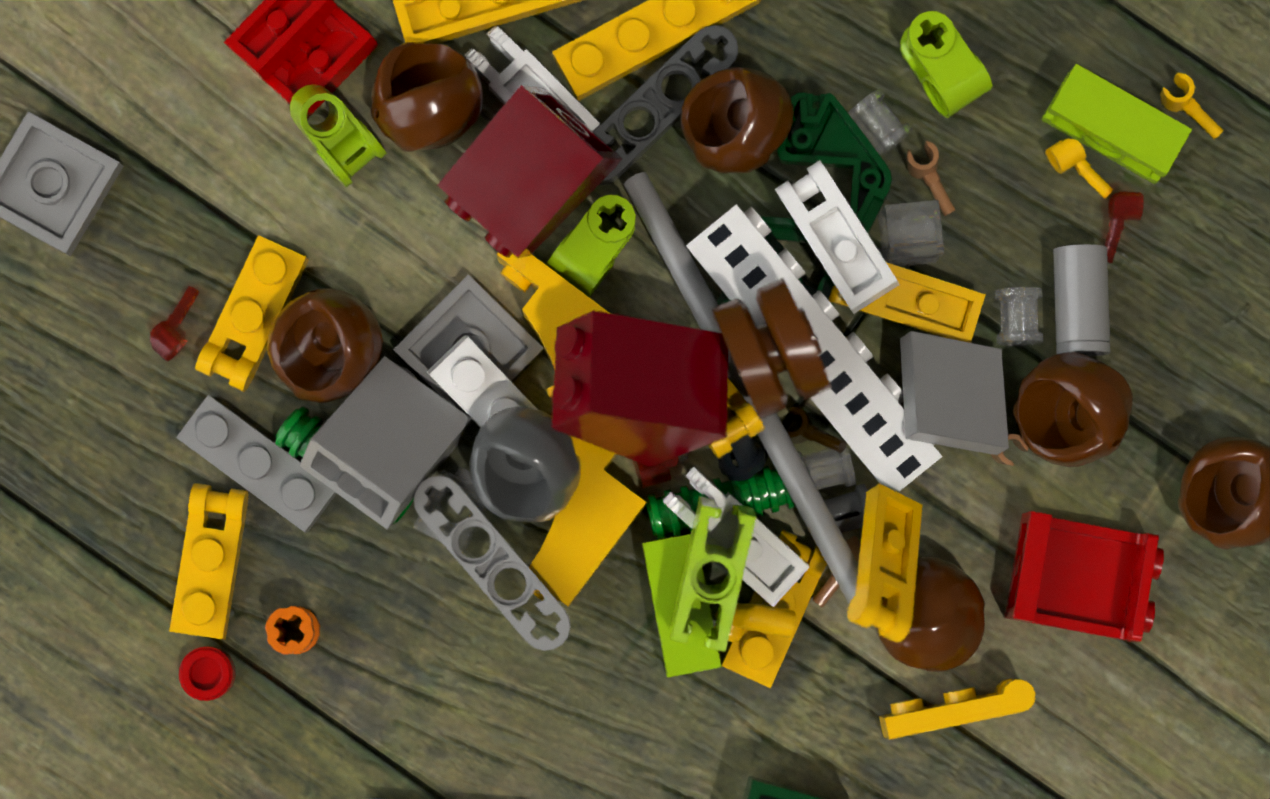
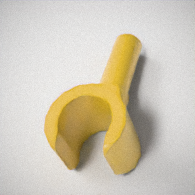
(1189, 105)
(1071, 153)

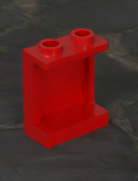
(1083, 577)

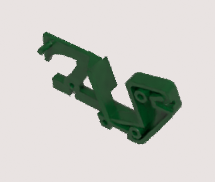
(829, 134)

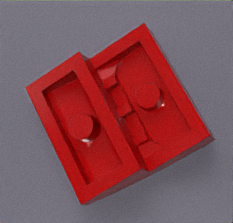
(301, 45)

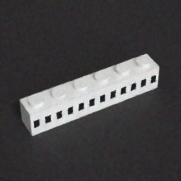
(859, 403)

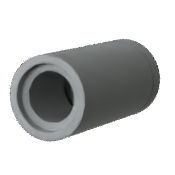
(1081, 299)

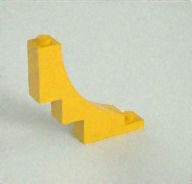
(601, 504)

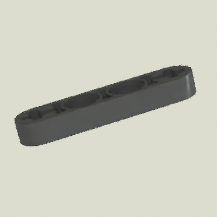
(653, 101)

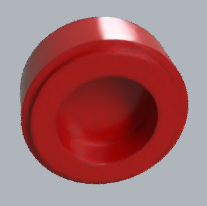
(207, 673)

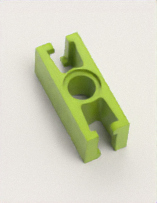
(1116, 124)
(664, 569)
(724, 593)

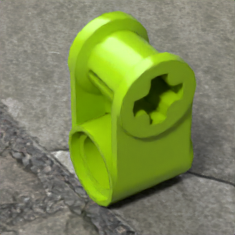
(947, 70)
(340, 139)
(587, 251)

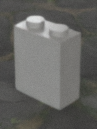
(385, 442)

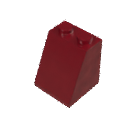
(527, 172)
(640, 386)

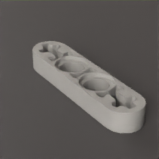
(486, 568)

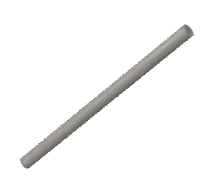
(774, 437)

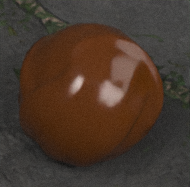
(426, 96)
(736, 119)
(324, 344)
(1073, 409)
(1228, 493)
(945, 619)

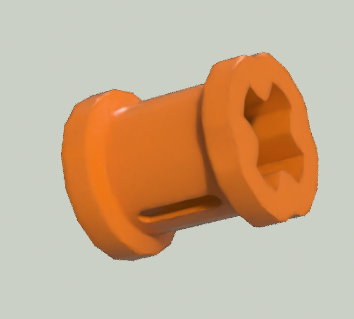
(276, 633)

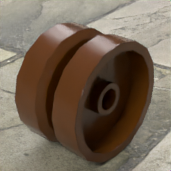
(773, 347)

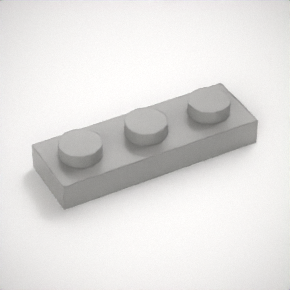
(256, 463)

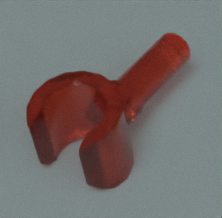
(1121, 207)
(164, 337)
(656, 474)

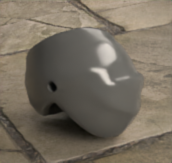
(524, 466)

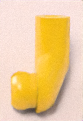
(762, 619)

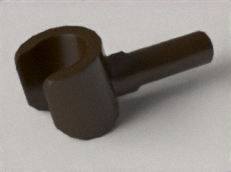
(813, 433)

